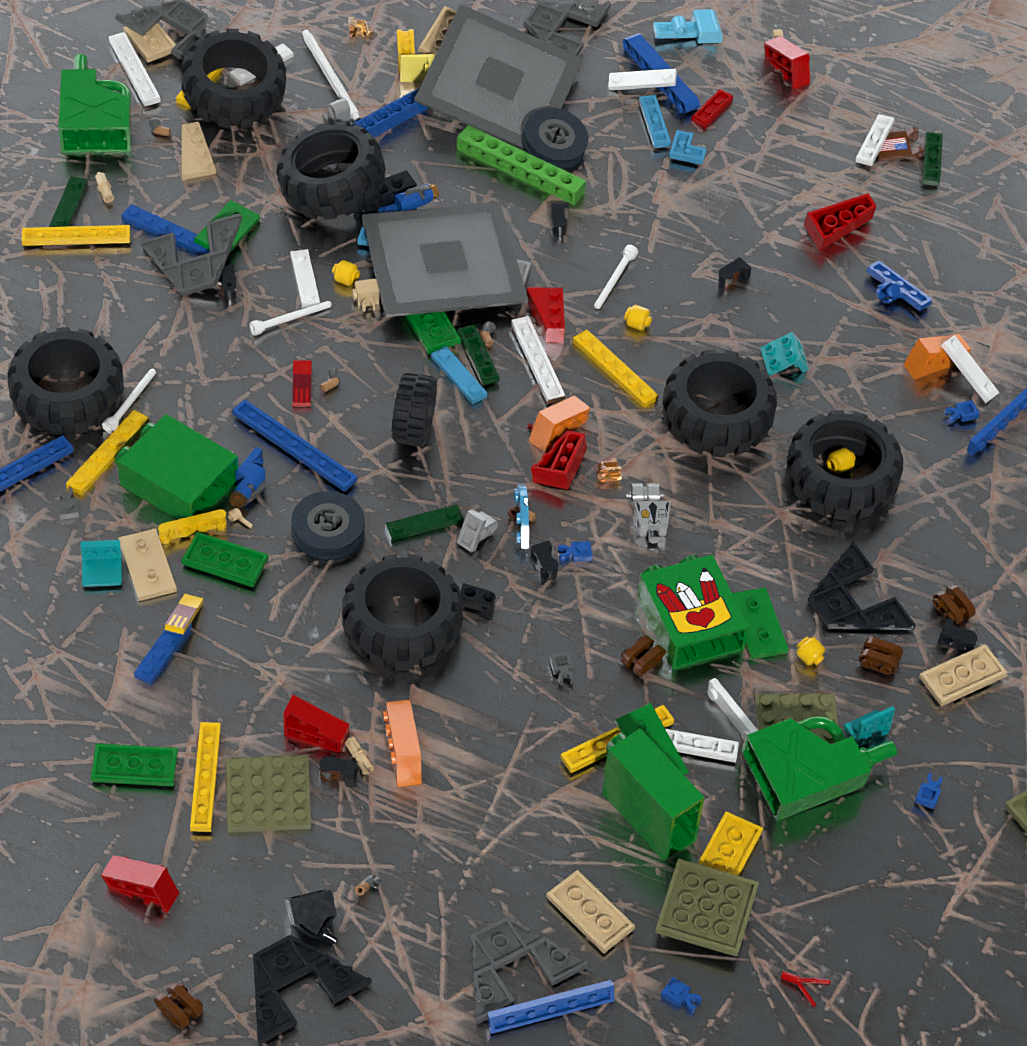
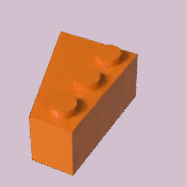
(929, 356)
(556, 420)

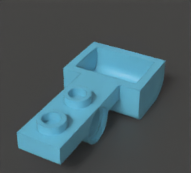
(703, 27)

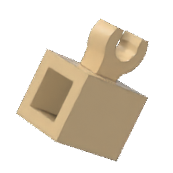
(366, 293)

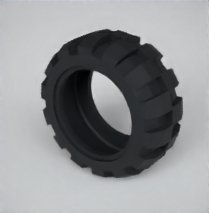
(337, 193)
(840, 495)

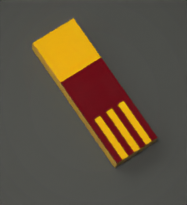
(183, 614)

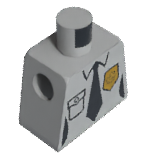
(651, 519)

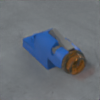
(412, 198)
(249, 480)

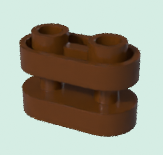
(954, 604)
(642, 655)
(880, 655)
(179, 994)

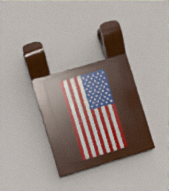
(898, 146)

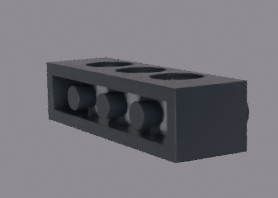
(391, 186)

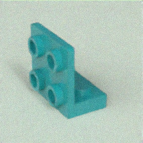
(783, 354)
(101, 563)
(870, 725)

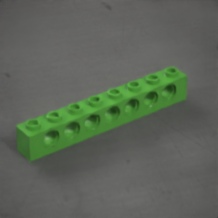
(521, 165)

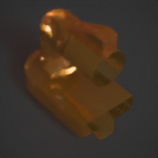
(354, 24)
(609, 471)

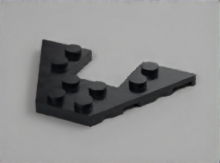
(841, 611)
(285, 963)

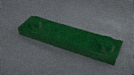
(932, 159)
(69, 202)
(478, 355)
(424, 522)

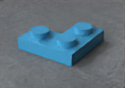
(684, 151)

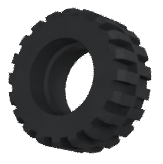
(414, 409)

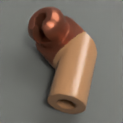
(512, 514)

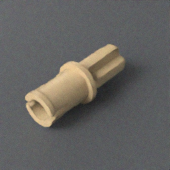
(104, 187)
(359, 755)

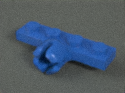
(896, 287)

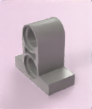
(337, 112)
(476, 528)

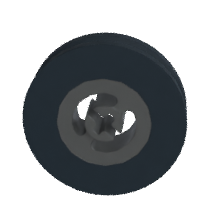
(571, 138)
(324, 539)

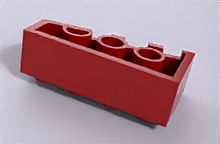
(838, 220)

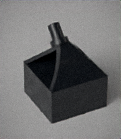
(313, 914)

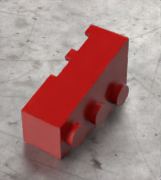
(789, 59)
(548, 310)
(561, 462)
(314, 726)
(141, 879)

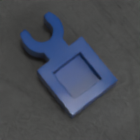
(964, 410)
(578, 551)
(929, 792)
(679, 993)

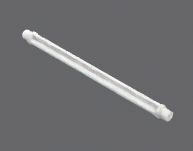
(329, 73)

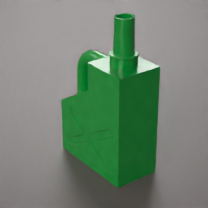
(92, 112)
(804, 770)

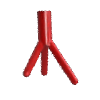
(799, 980)

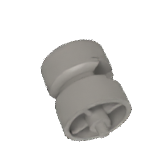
(641, 493)

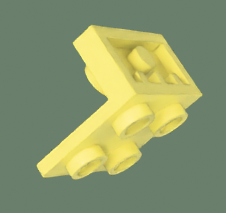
(415, 67)

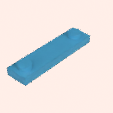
(654, 121)
(459, 375)

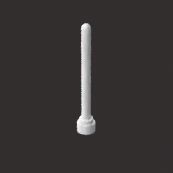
(629, 253)
(258, 327)
(111, 423)

